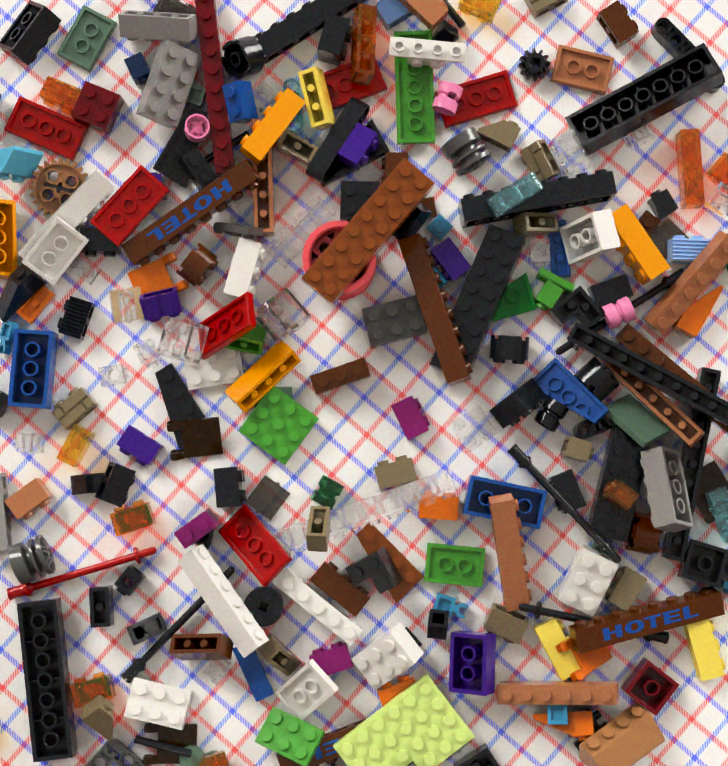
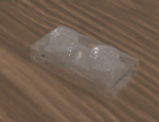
(84, 269)

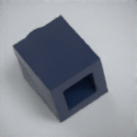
(138, 68)

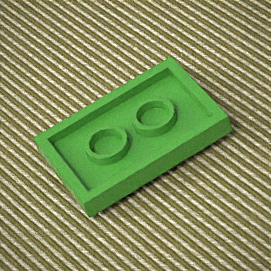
(454, 564)
(289, 736)

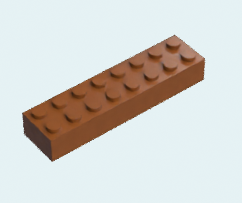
(368, 231)

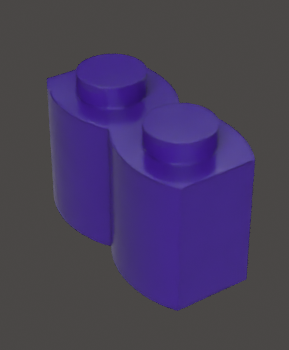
(160, 304)

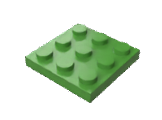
(278, 425)

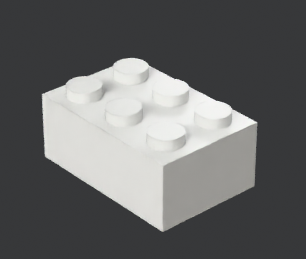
(590, 236)
(244, 268)
(587, 580)
(387, 656)
(158, 703)

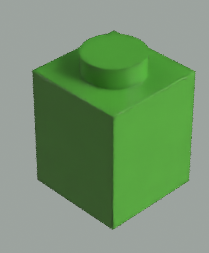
(548, 296)

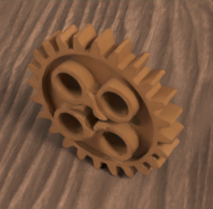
(65, 172)

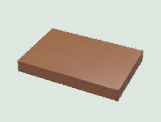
(582, 69)

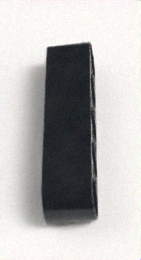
(673, 32)
(326, 156)

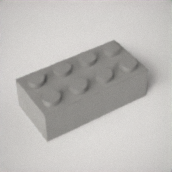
(168, 84)
(666, 489)

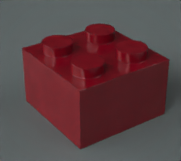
(97, 107)
(649, 686)

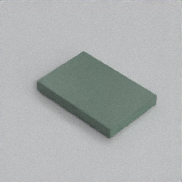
(87, 38)
(637, 420)

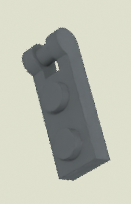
(237, 230)

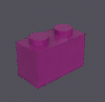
(410, 417)
(197, 528)
(333, 659)

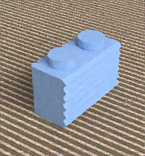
(684, 250)

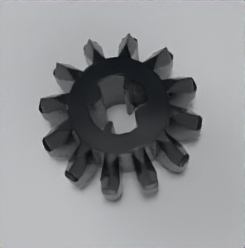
(533, 71)

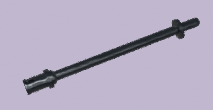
(665, 284)
(525, 462)
(538, 610)
(139, 664)

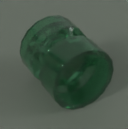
(327, 492)

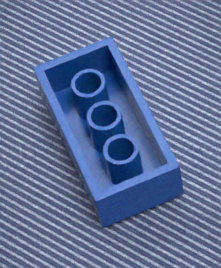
(32, 369)
(530, 500)

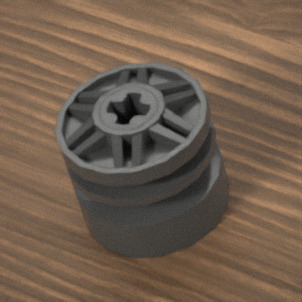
(465, 150)
(29, 560)

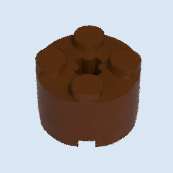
(197, 265)
(642, 535)

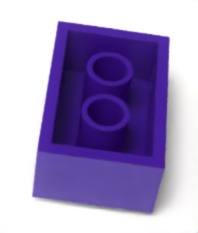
(472, 662)

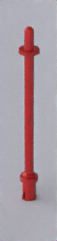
(29, 588)

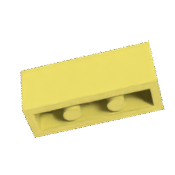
(316, 98)
(550, 635)
(704, 650)

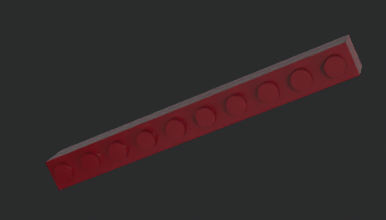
(214, 80)

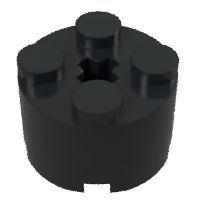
(243, 57)
(509, 348)
(597, 379)
(267, 595)

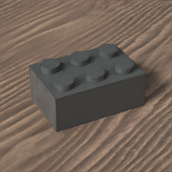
(394, 321)

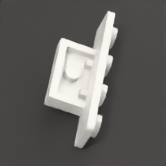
(427, 52)

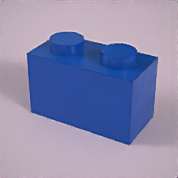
(240, 102)

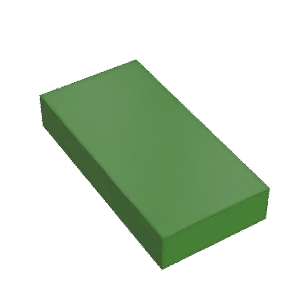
(544, 275)

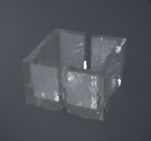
(572, 158)
(282, 315)
(182, 340)
(473, 426)

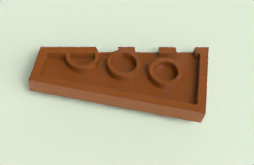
(372, 540)

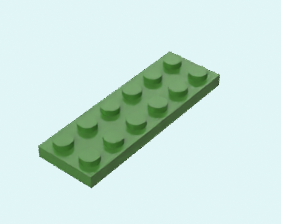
(414, 97)

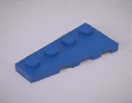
(564, 387)

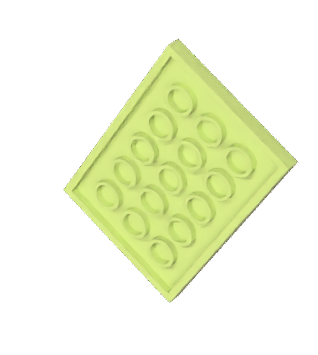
(409, 728)

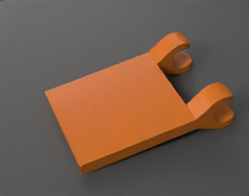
(156, 276)
(587, 660)

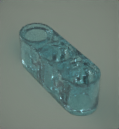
(299, 117)
(515, 194)
(718, 505)

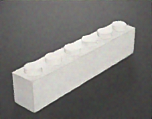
(77, 206)
(223, 600)
(317, 605)

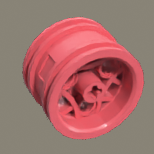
(322, 236)

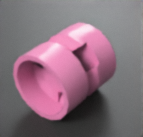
(447, 96)
(196, 128)
(619, 312)

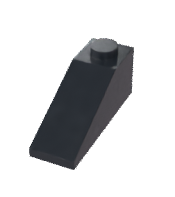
(18, 290)

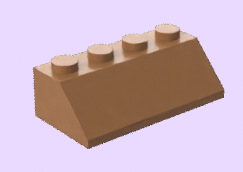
(622, 740)

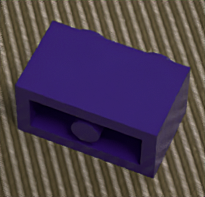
(358, 146)
(450, 260)
(139, 445)

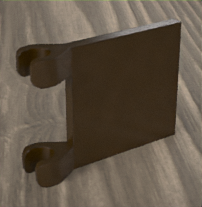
(199, 437)
(710, 479)
(172, 736)

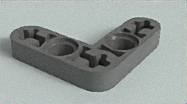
(110, 757)

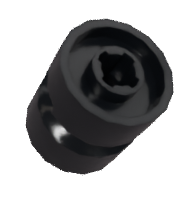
(551, 414)

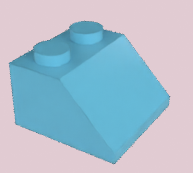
(18, 163)

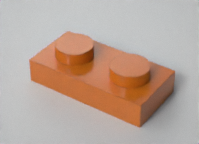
(35, 305)

